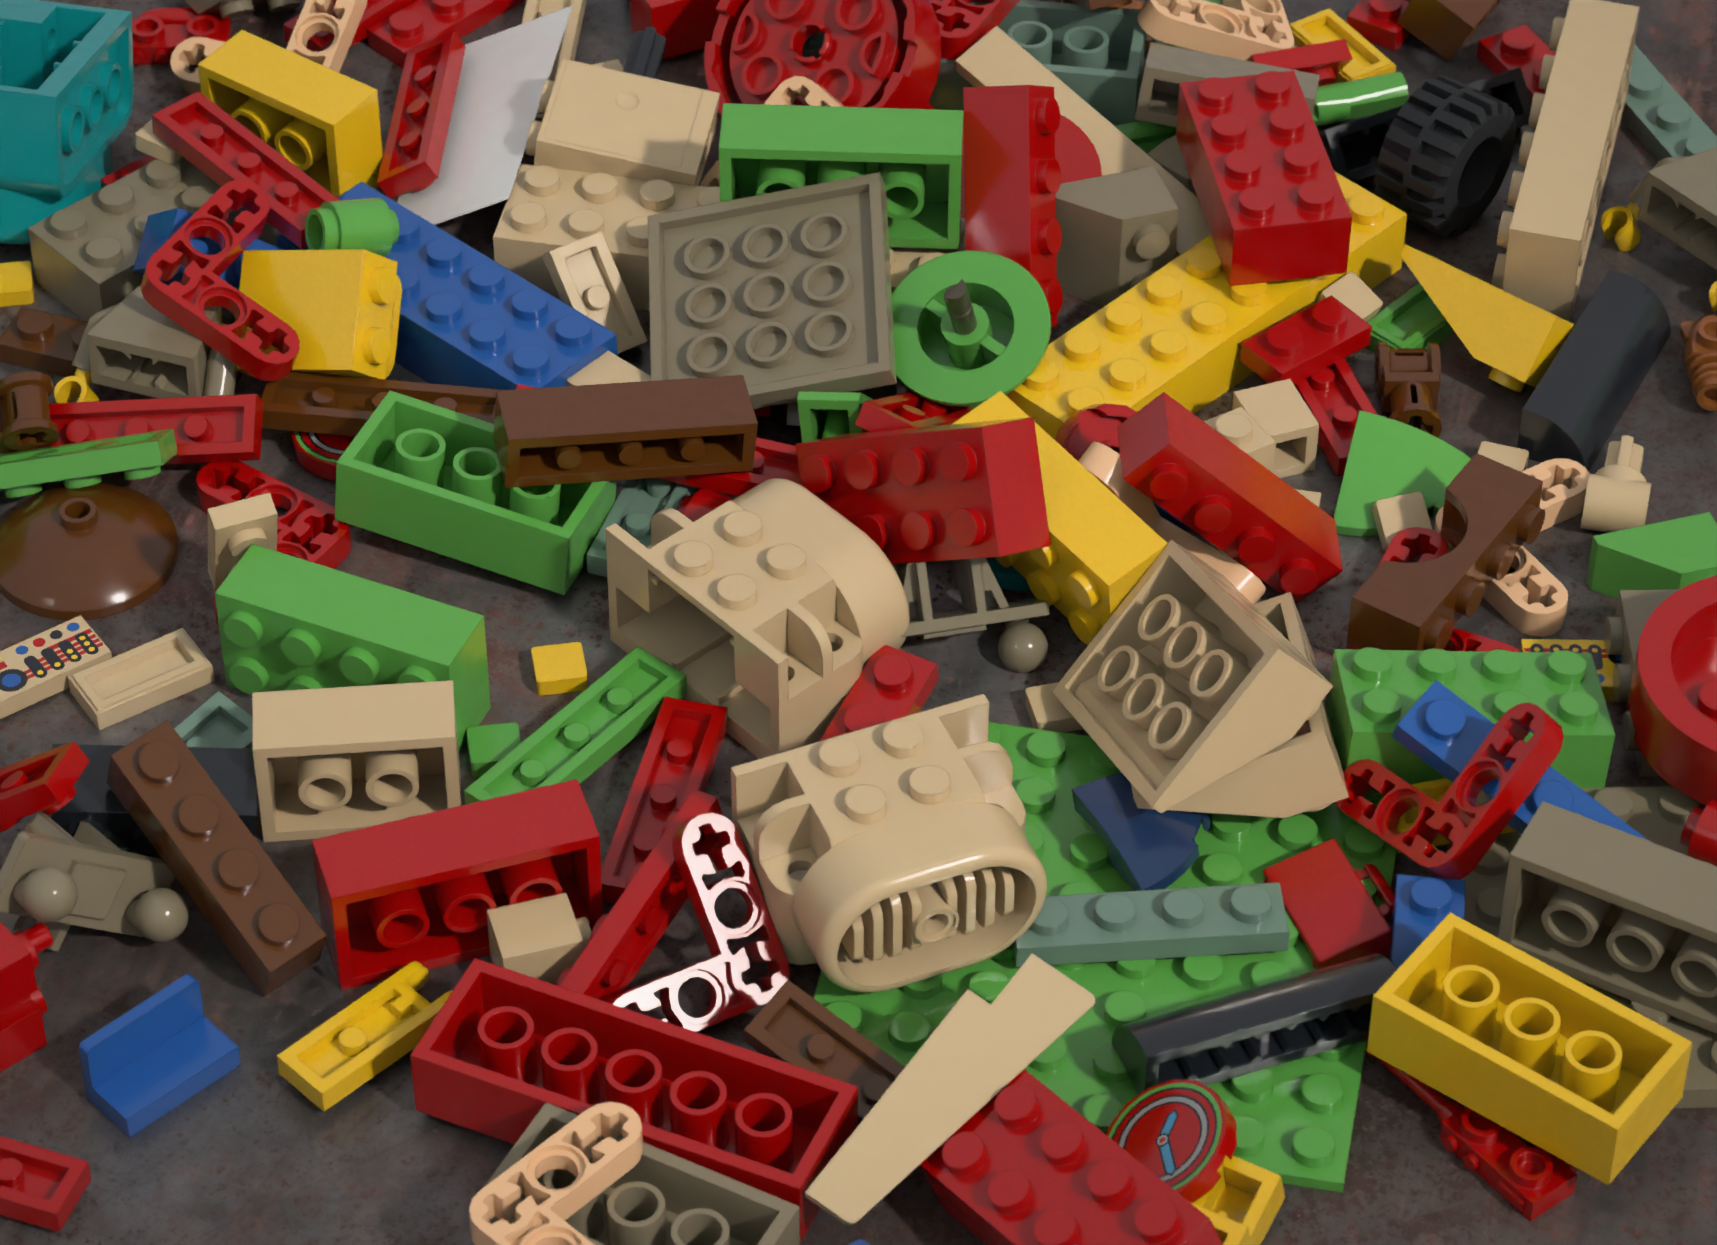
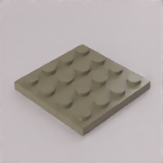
(776, 291)

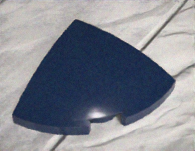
(1142, 844)

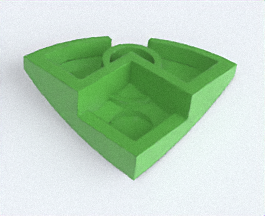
(1389, 462)

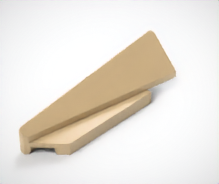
(948, 1082)

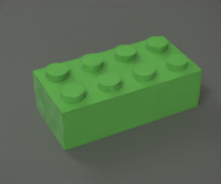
(802, 146)
(440, 487)
(324, 628)
(1380, 687)

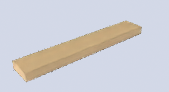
(1003, 62)

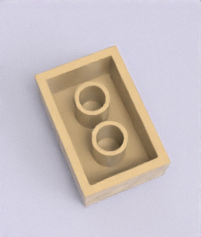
(353, 757)

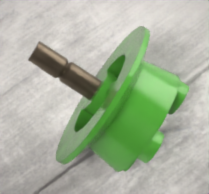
(968, 327)

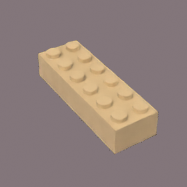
(1566, 155)

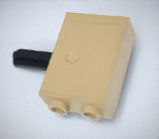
(625, 119)

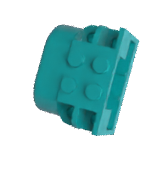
(60, 106)

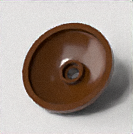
(85, 551)

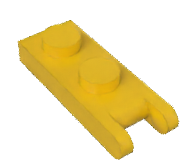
(361, 1038)

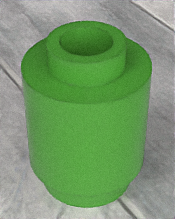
(352, 225)

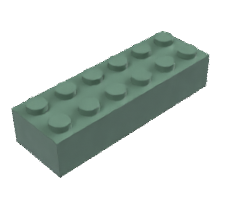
(1090, 51)

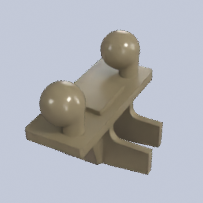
(1020, 646)
(87, 885)

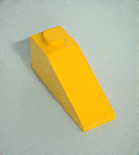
(1490, 322)

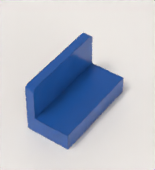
(155, 1057)

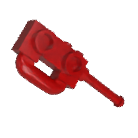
(162, 29)
(1521, 1174)

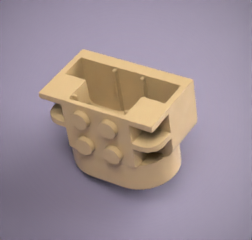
(759, 607)
(892, 848)

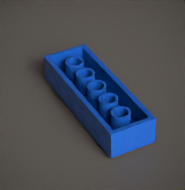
(474, 318)

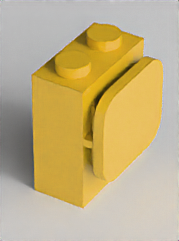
(335, 301)

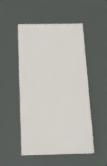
(491, 118)

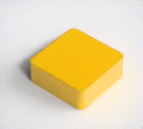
(16, 284)
(559, 668)

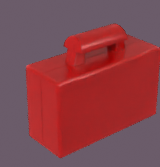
(1332, 905)

